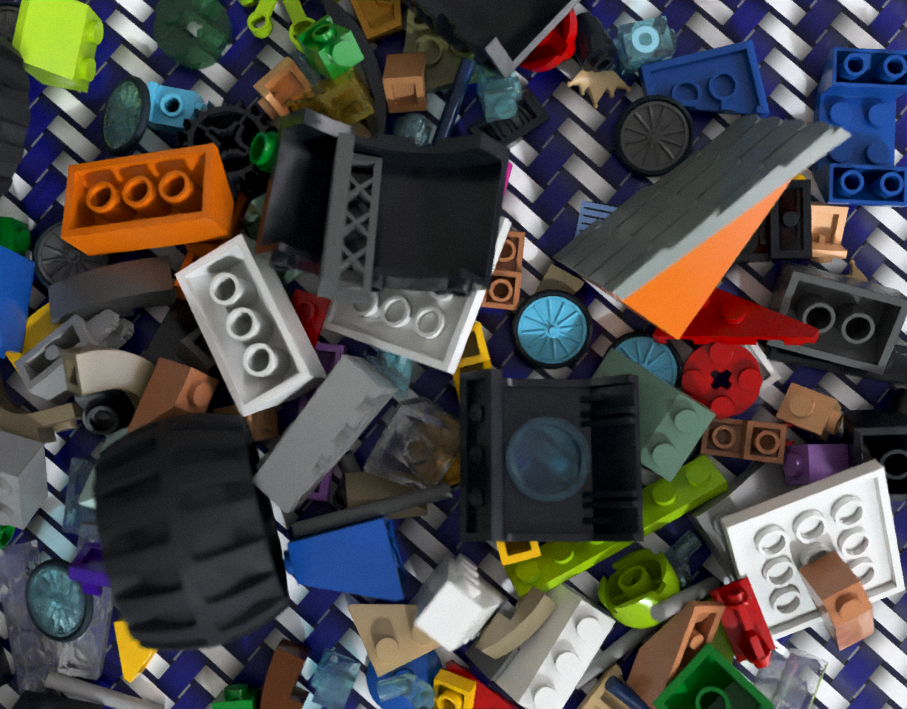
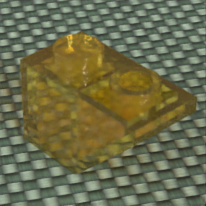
(340, 99)

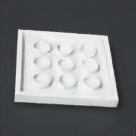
(412, 323)
(789, 531)

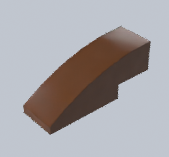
(282, 675)

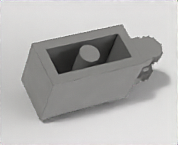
(43, 364)

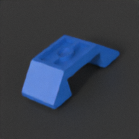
(861, 96)

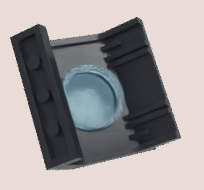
(550, 459)

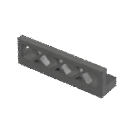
(338, 215)

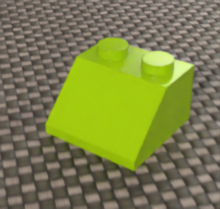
(58, 42)

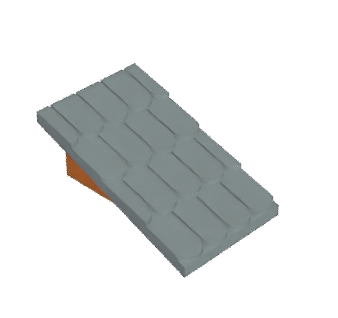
(684, 232)

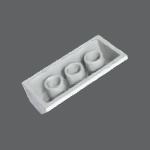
(250, 327)

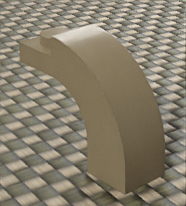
(105, 368)
(38, 425)

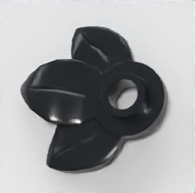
(113, 401)

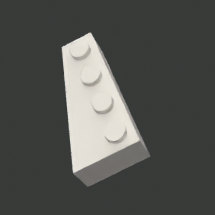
(456, 602)

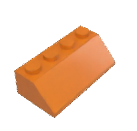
(148, 201)

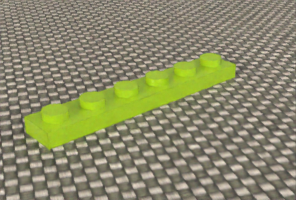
(662, 504)

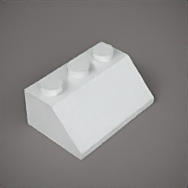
(558, 652)

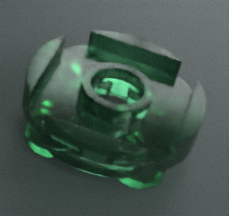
(177, 45)

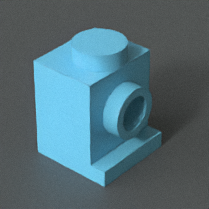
(161, 106)

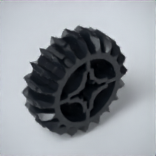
(228, 129)

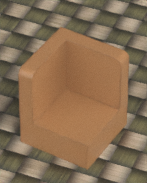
(405, 82)

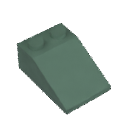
(668, 417)

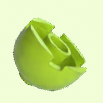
(636, 586)

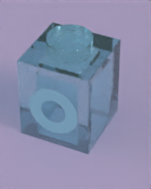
(644, 43)

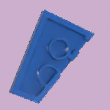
(710, 80)

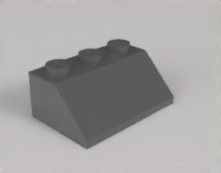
(853, 316)

